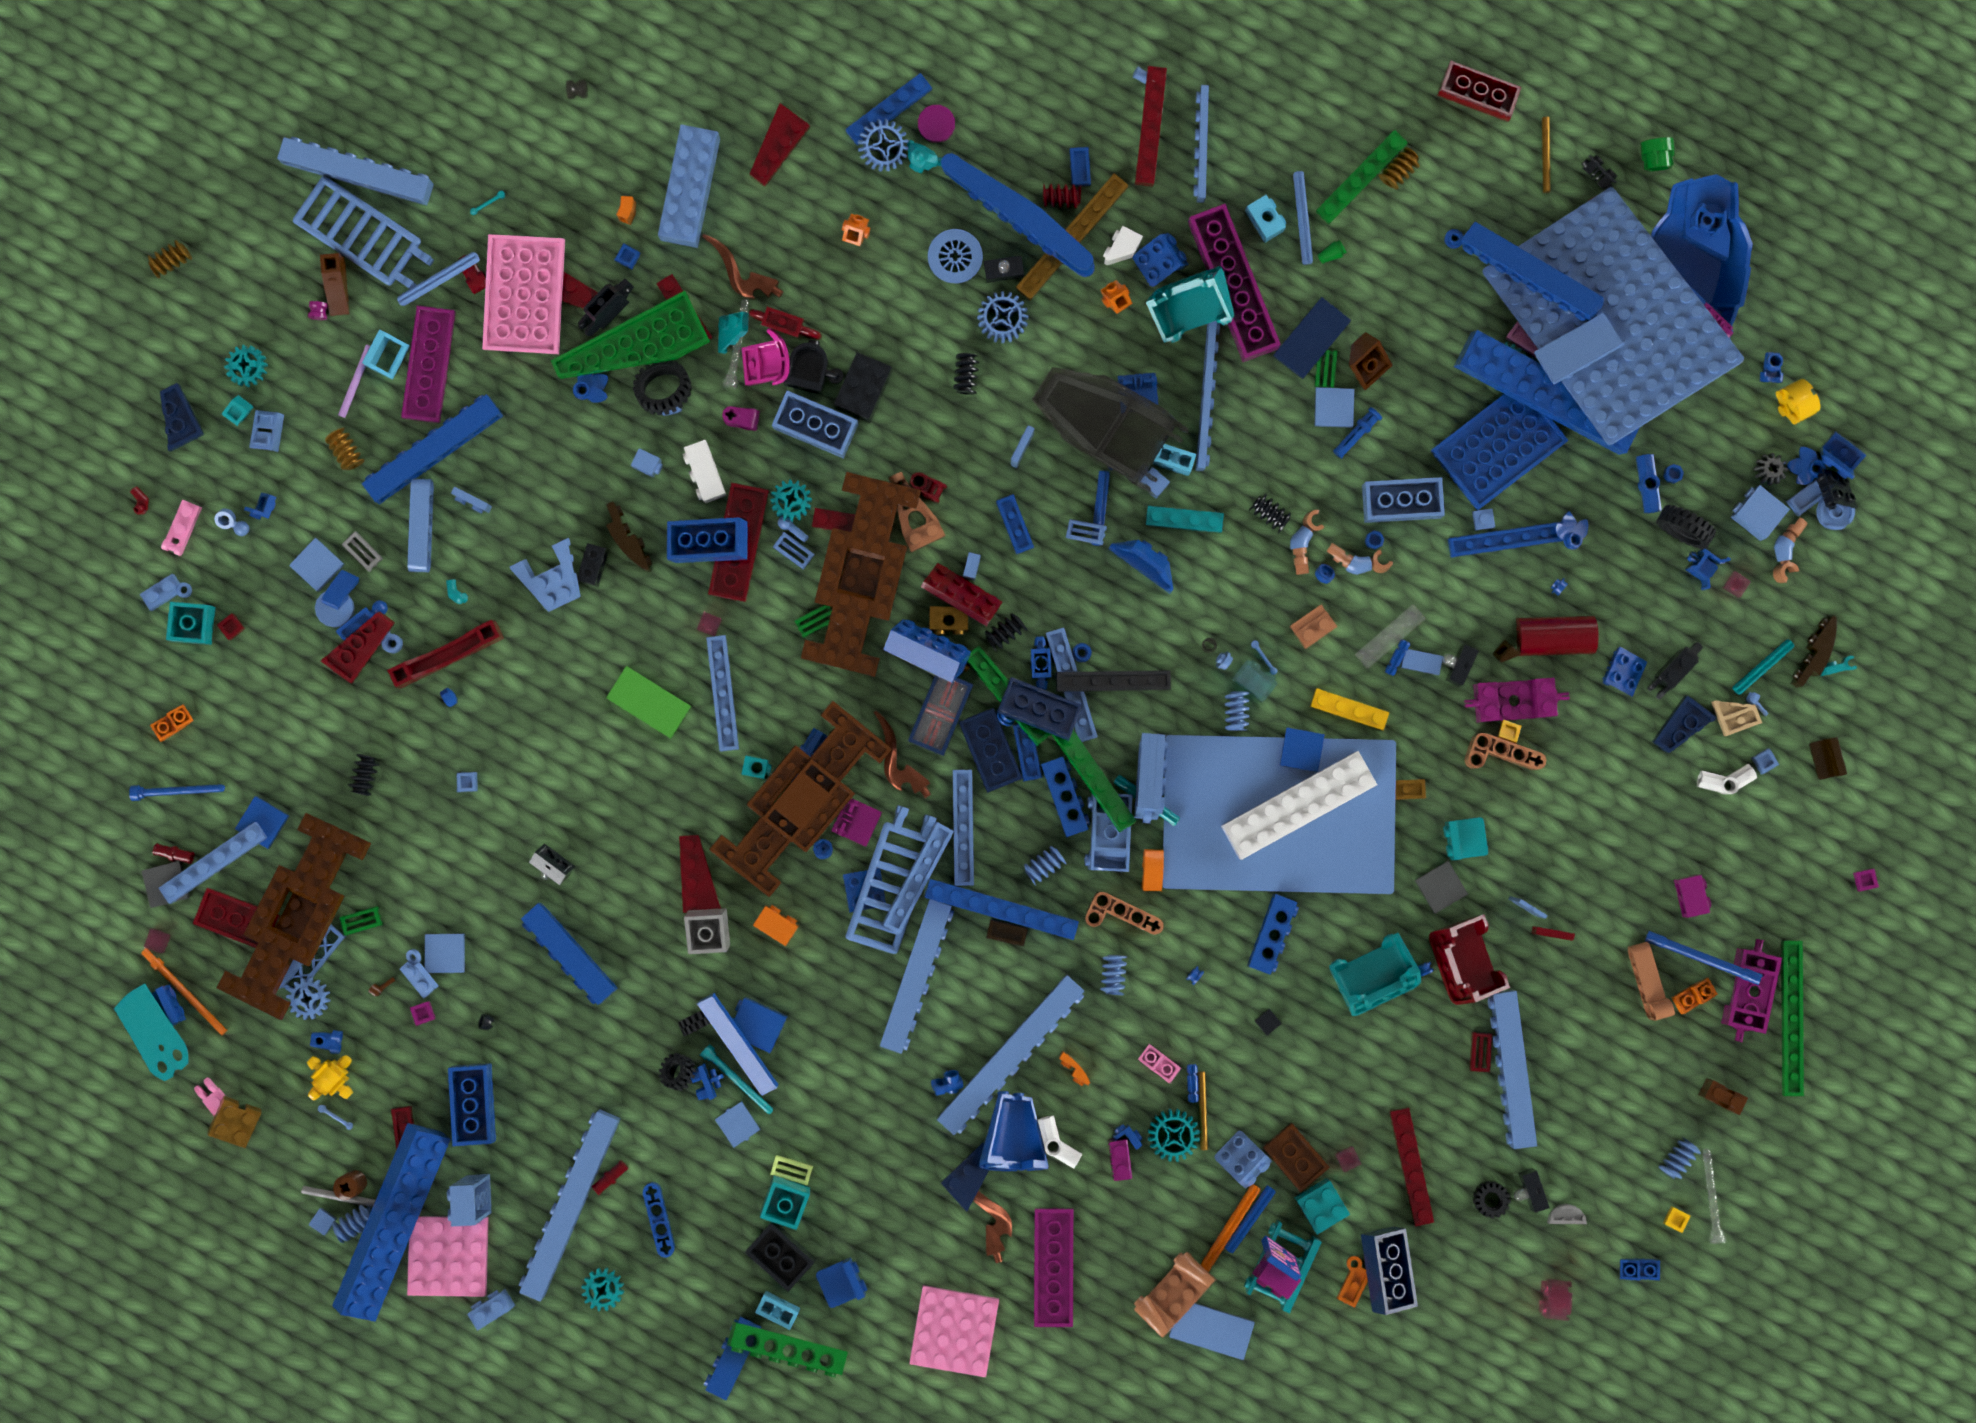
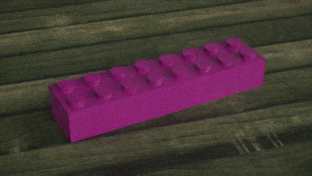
(1221, 247)

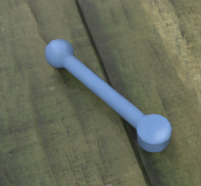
(1255, 644)
(322, 1108)

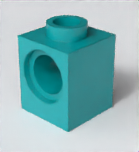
(237, 410)
(748, 764)

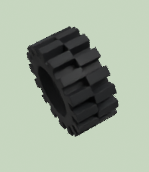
(693, 1023)
(684, 1076)
(1479, 1199)

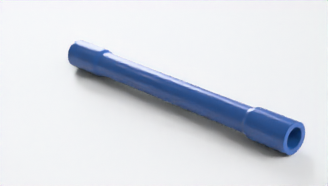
(1743, 973)

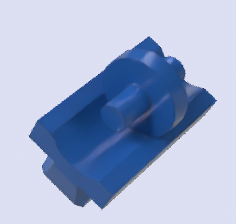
(708, 1090)

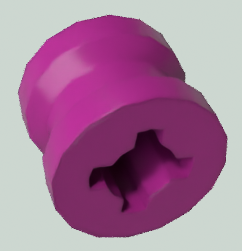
(317, 310)

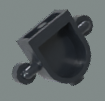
(810, 368)

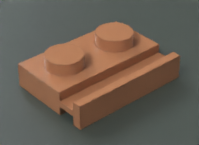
(1313, 626)

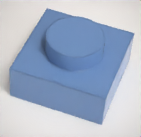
(1483, 519)

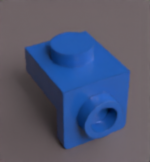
(264, 506)
(1133, 1136)

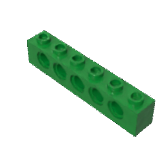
(740, 1332)

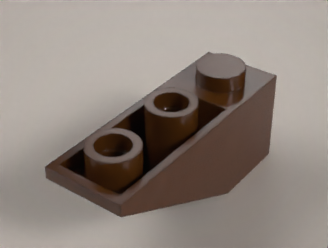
(335, 283)

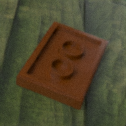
(1295, 1157)

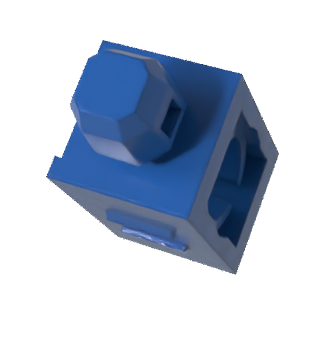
(1039, 643)

